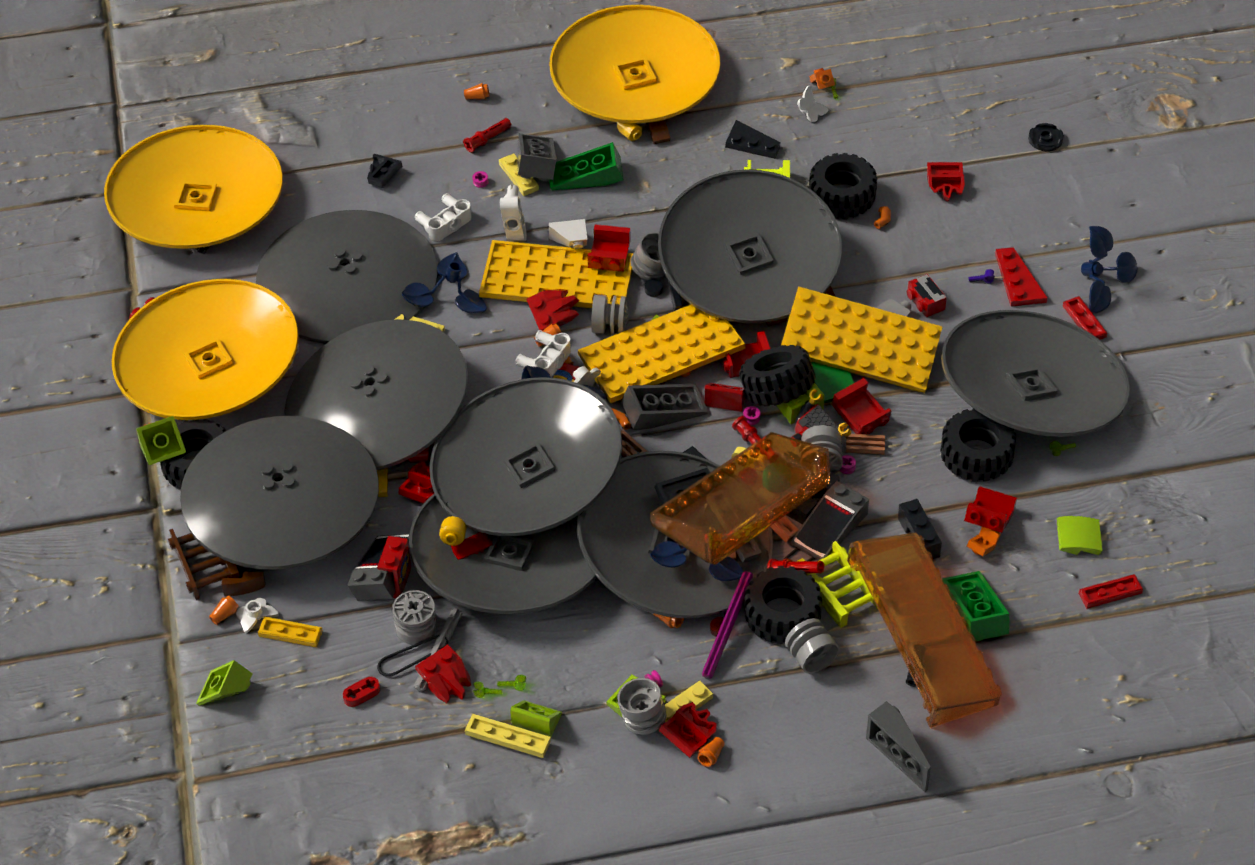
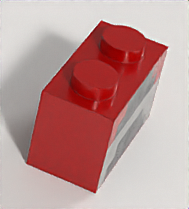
(926, 295)

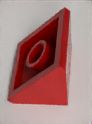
(724, 396)

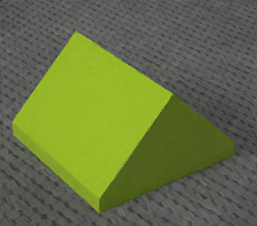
(160, 440)
(535, 717)

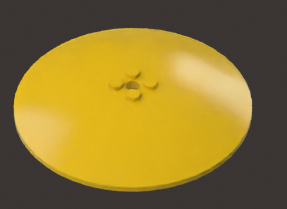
(666, 50)
(157, 179)
(166, 343)

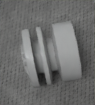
(646, 258)
(609, 314)
(828, 438)
(414, 616)
(812, 645)
(641, 706)

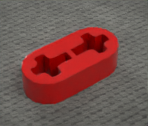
(361, 691)

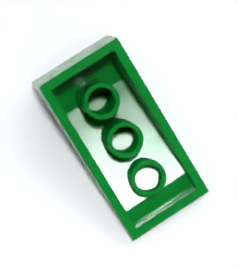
(588, 169)
(978, 605)

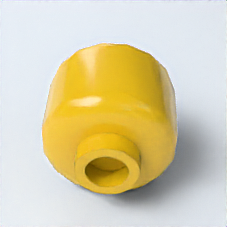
(452, 531)

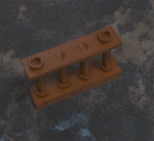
(230, 572)

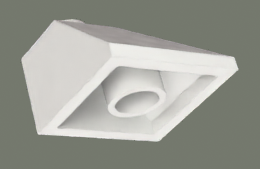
(569, 233)

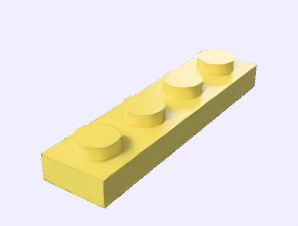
(507, 735)

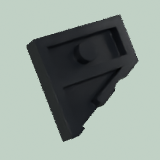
(382, 170)

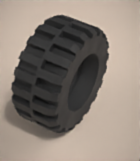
(847, 170)
(777, 375)
(195, 436)
(977, 463)
(781, 584)

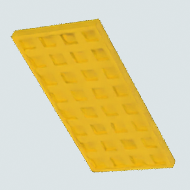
(524, 269)
(863, 339)
(660, 350)

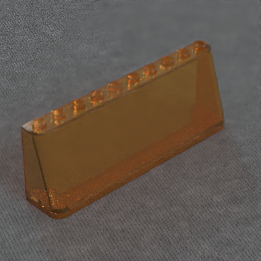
(744, 496)
(925, 626)

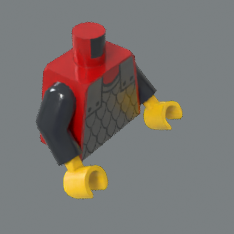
(814, 415)

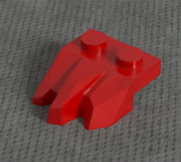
(945, 177)
(552, 307)
(418, 484)
(445, 674)
(689, 729)

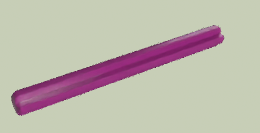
(726, 626)

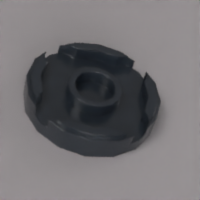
(1046, 137)

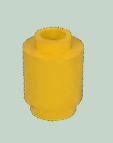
(630, 130)

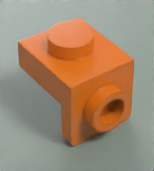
(823, 78)
(984, 542)

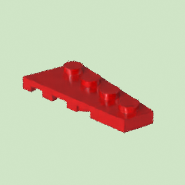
(1018, 280)

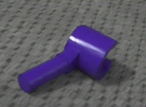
(988, 277)

